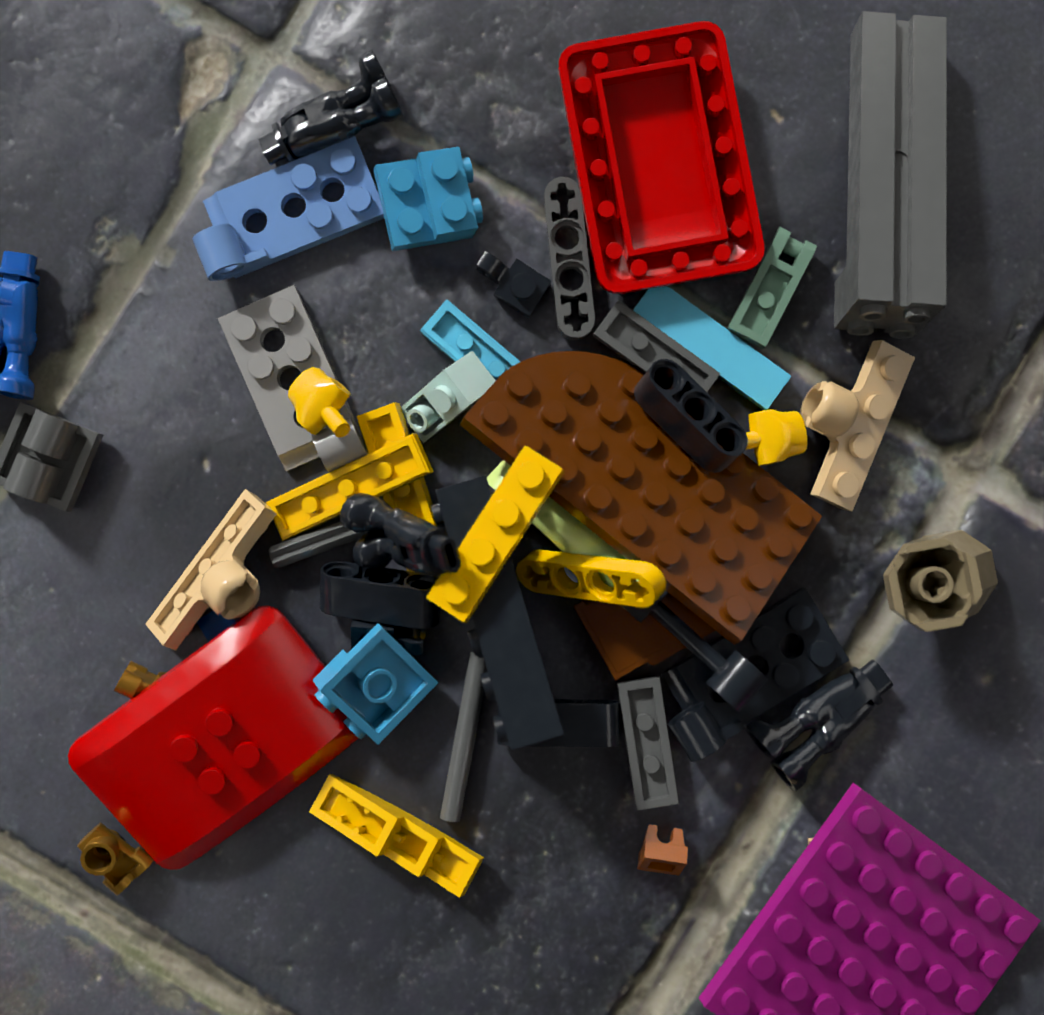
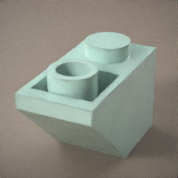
(447, 396)

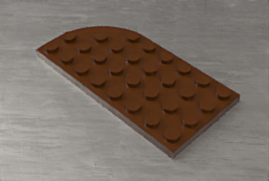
(710, 534)

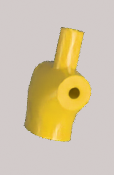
(318, 402)
(776, 435)

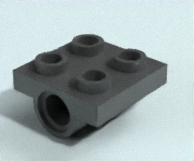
(46, 457)

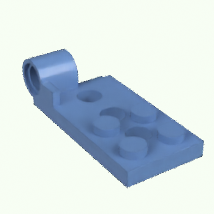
(232, 251)

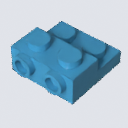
(428, 199)
(373, 684)

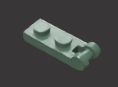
(771, 289)

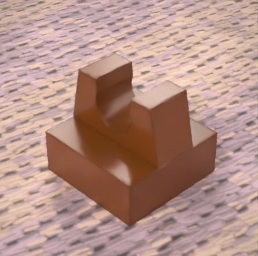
(663, 857)

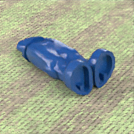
(18, 322)

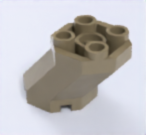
(940, 580)

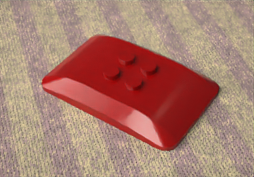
(660, 157)
(213, 740)

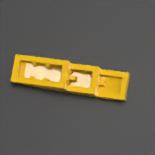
(396, 834)

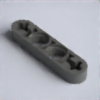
(569, 259)

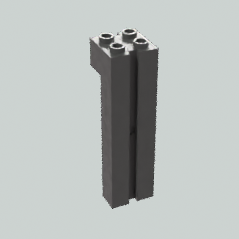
(895, 177)

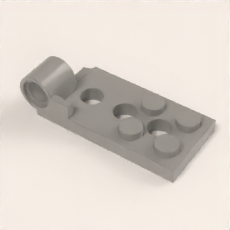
(262, 373)

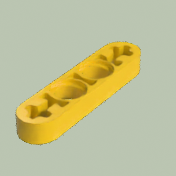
(586, 568)

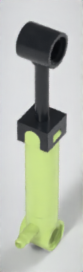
(733, 677)

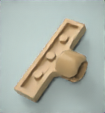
(855, 422)
(215, 575)

